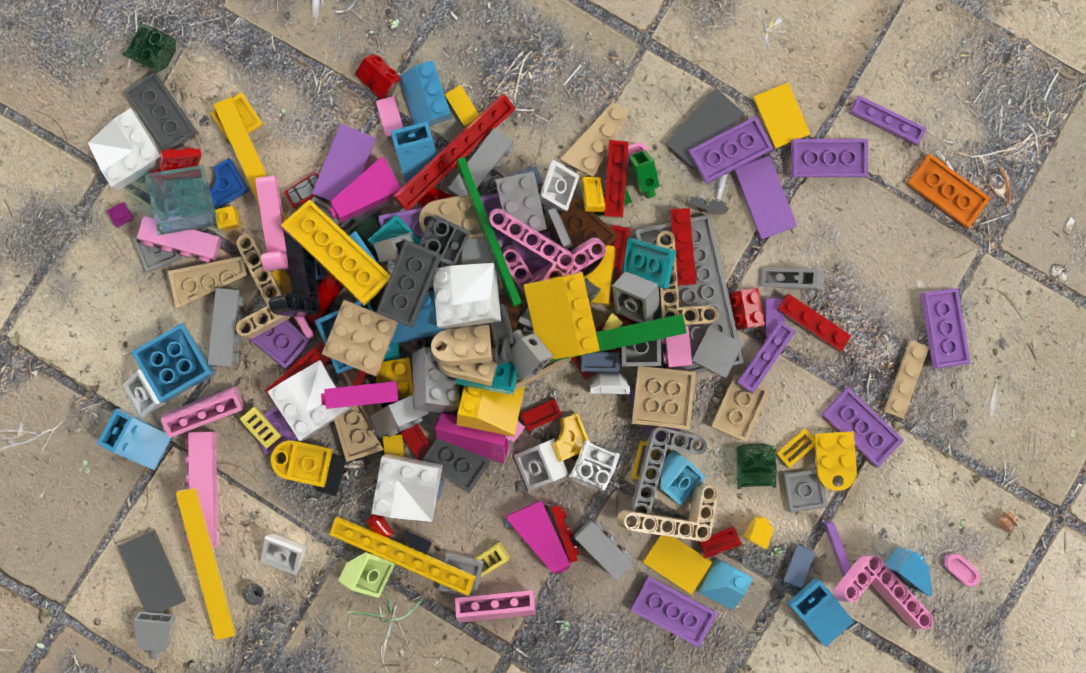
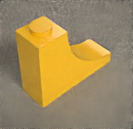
(603, 276)

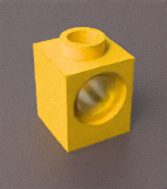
(228, 219)

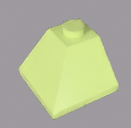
(366, 574)

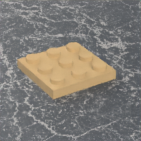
(360, 338)
(663, 397)

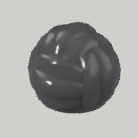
(253, 594)

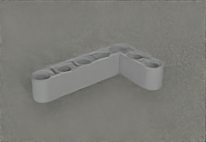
(657, 463)

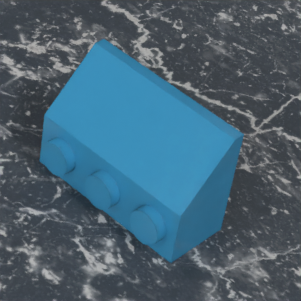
(425, 94)
(424, 326)
(911, 569)

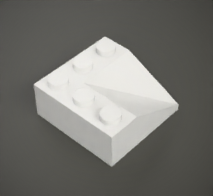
(125, 150)
(466, 295)
(301, 402)
(406, 488)

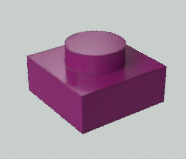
(120, 214)

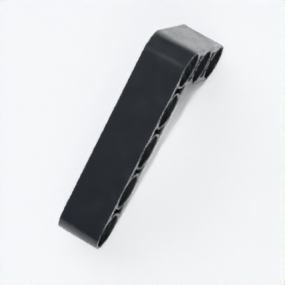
(304, 296)

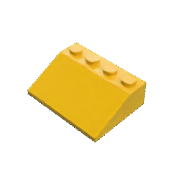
(562, 315)
(490, 410)

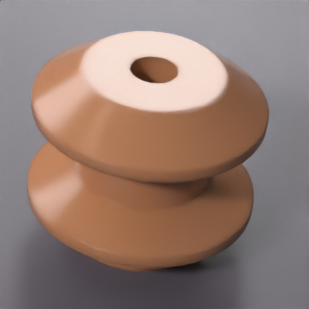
(1007, 521)

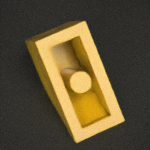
(759, 531)

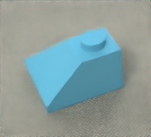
(679, 477)
(725, 584)

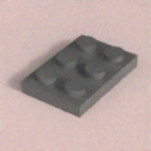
(459, 464)

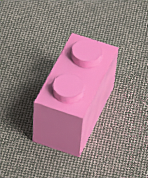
(677, 350)

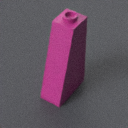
(366, 192)
(360, 395)
(481, 442)
(539, 533)

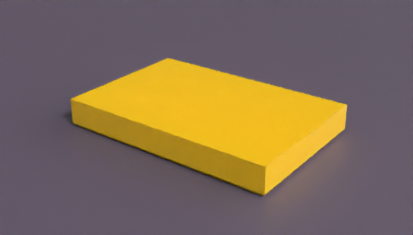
(781, 115)
(677, 562)

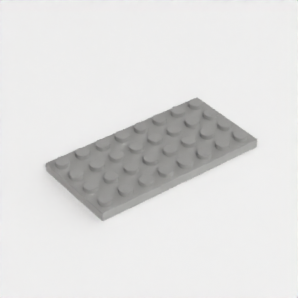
(709, 287)

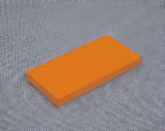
(948, 191)

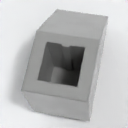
(390, 248)

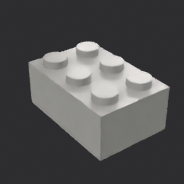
(521, 199)
(432, 387)
(604, 548)

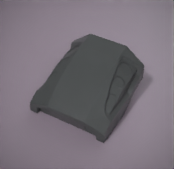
(445, 239)

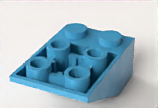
(414, 148)
(134, 439)
(820, 611)

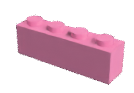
(186, 242)
(202, 411)
(495, 606)

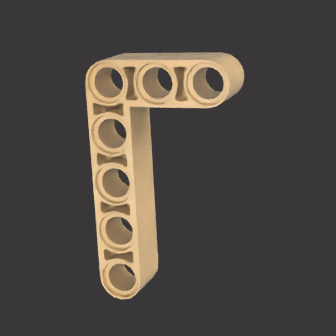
(265, 288)
(673, 307)
(673, 525)

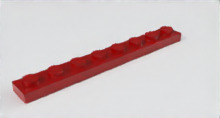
(456, 149)

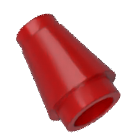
(379, 525)

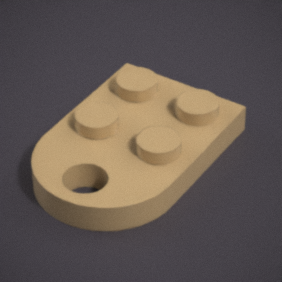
(454, 209)
(463, 345)
(475, 372)

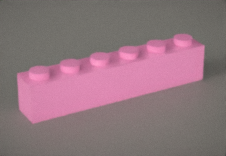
(203, 475)

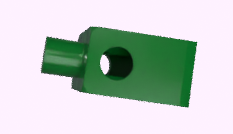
(644, 173)

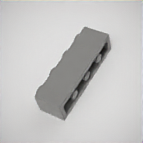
(484, 161)
(223, 333)

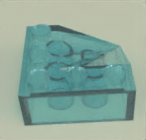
(180, 199)

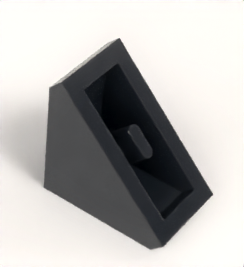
(418, 541)

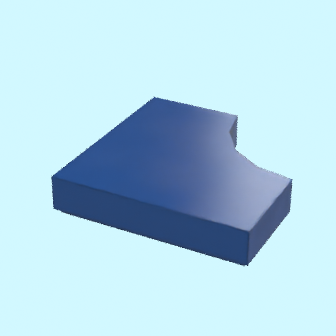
(227, 184)

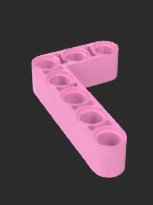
(272, 218)
(538, 246)
(517, 262)
(915, 616)

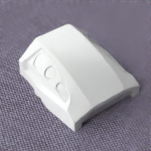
(608, 383)
(594, 466)

